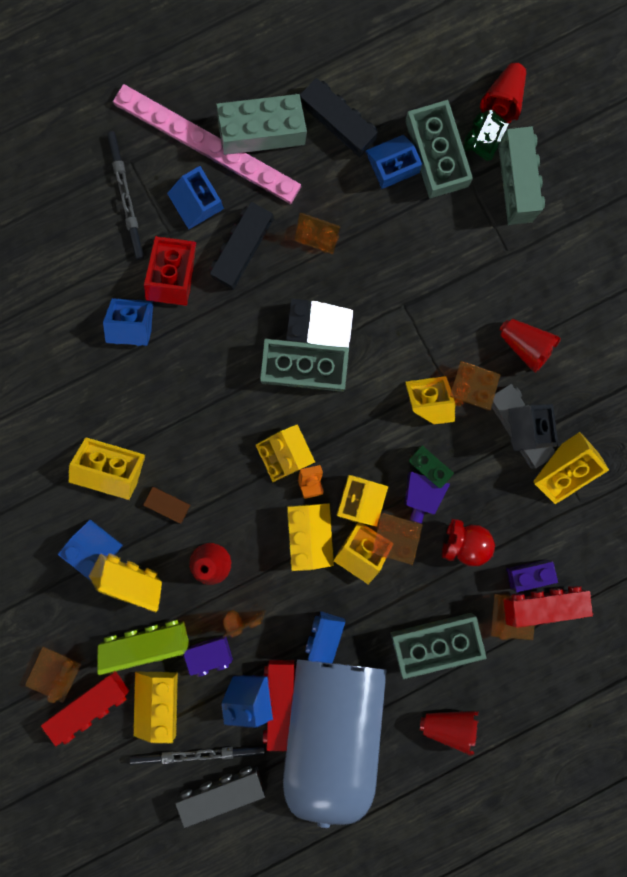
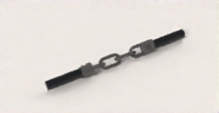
(131, 222)
(226, 753)

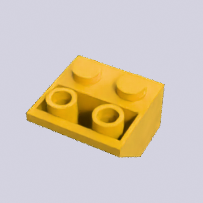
(285, 453)
(362, 500)

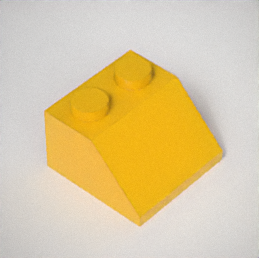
(357, 554)

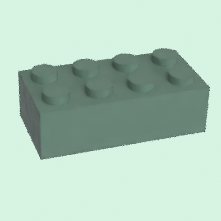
(261, 124)
(439, 149)
(521, 175)
(304, 365)
(438, 645)

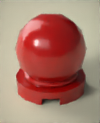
(470, 544)

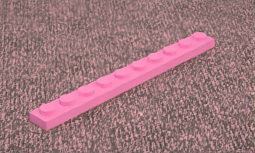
(206, 143)

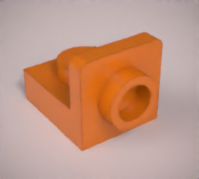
(310, 481)

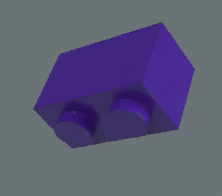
(532, 575)
(208, 655)

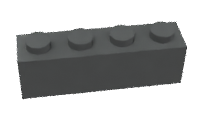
(511, 398)
(220, 796)

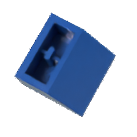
(394, 161)
(195, 198)
(326, 638)

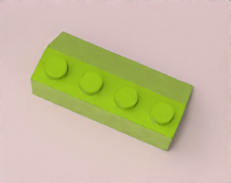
(142, 647)

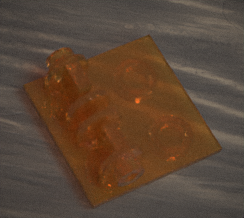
(317, 233)
(474, 386)
(397, 538)
(234, 624)
(499, 626)
(53, 675)

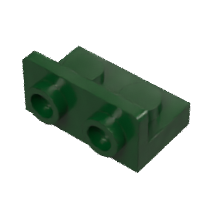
(485, 134)
(431, 466)

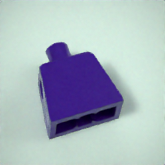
(423, 496)

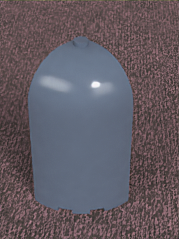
(333, 742)

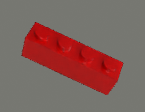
(547, 607)
(281, 690)
(85, 708)

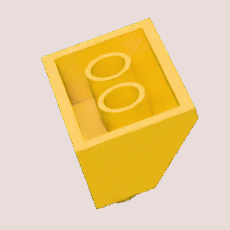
(106, 468)
(310, 536)
(126, 581)
(155, 706)

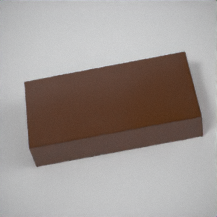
(167, 505)

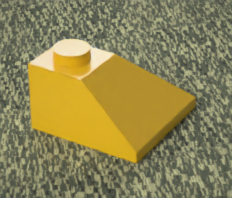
(432, 399)

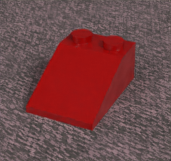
(170, 271)

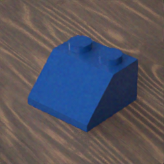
(128, 322)
(86, 547)
(247, 701)

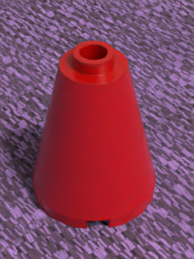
(506, 93)
(529, 342)
(215, 558)
(451, 729)

